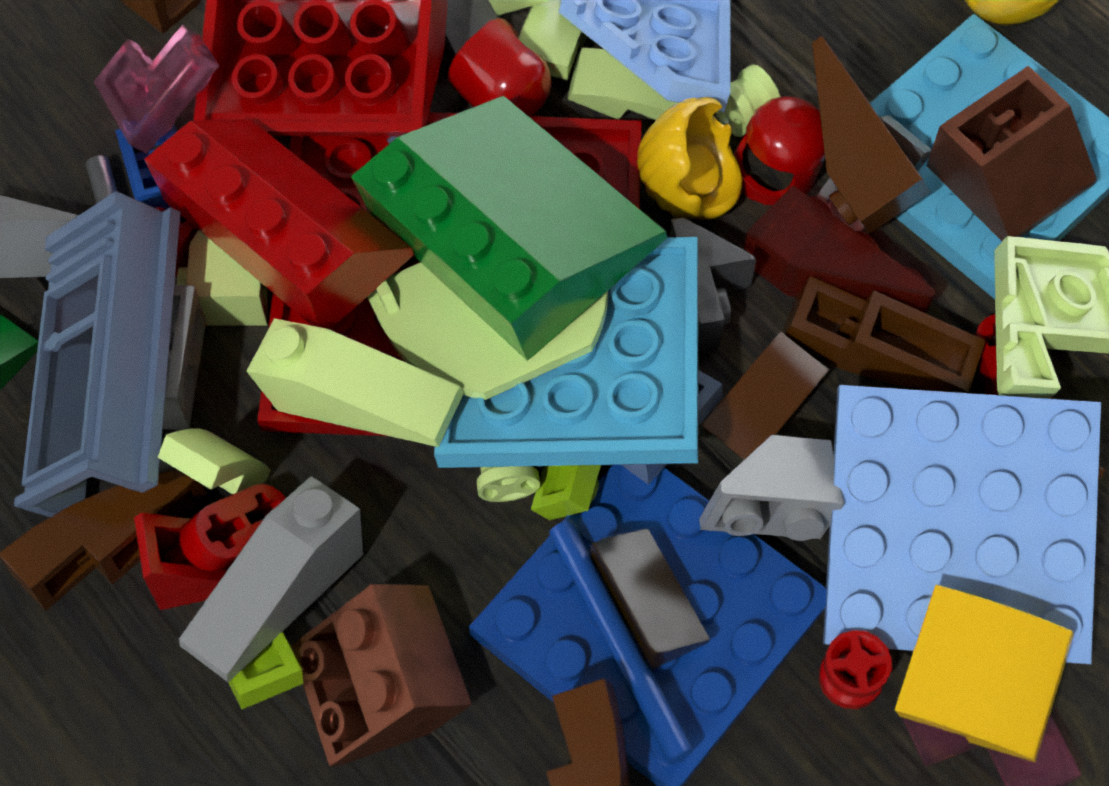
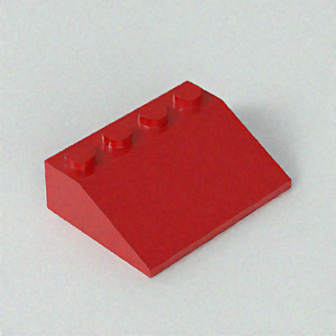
(323, 65)

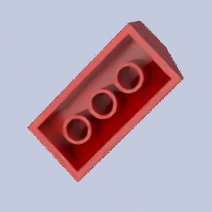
(276, 217)

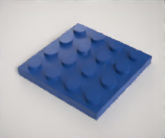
(739, 587)

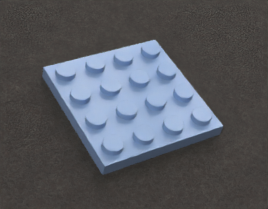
(962, 498)

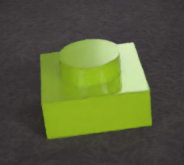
(565, 490)
(267, 674)

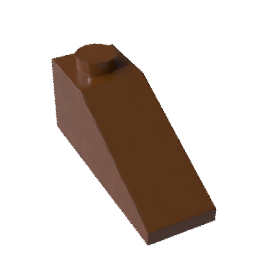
(860, 152)

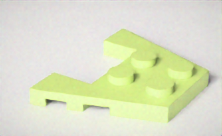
(1046, 300)

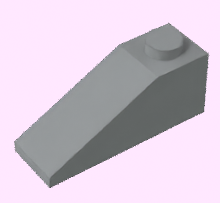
(275, 577)

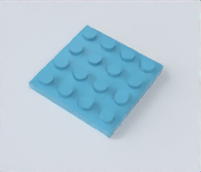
(942, 85)
(613, 405)

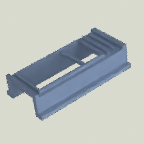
(101, 354)

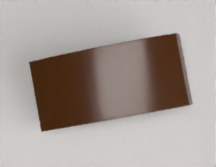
(765, 396)

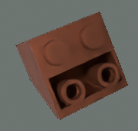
(1013, 155)
(380, 672)

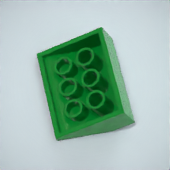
(507, 219)

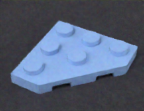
(668, 44)

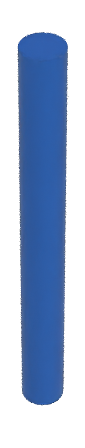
(621, 642)

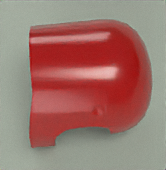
(500, 65)
(787, 138)

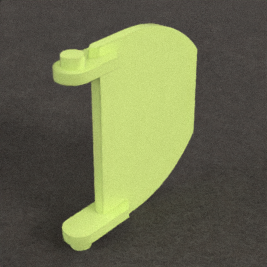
(449, 340)

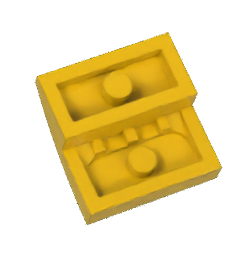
(985, 672)

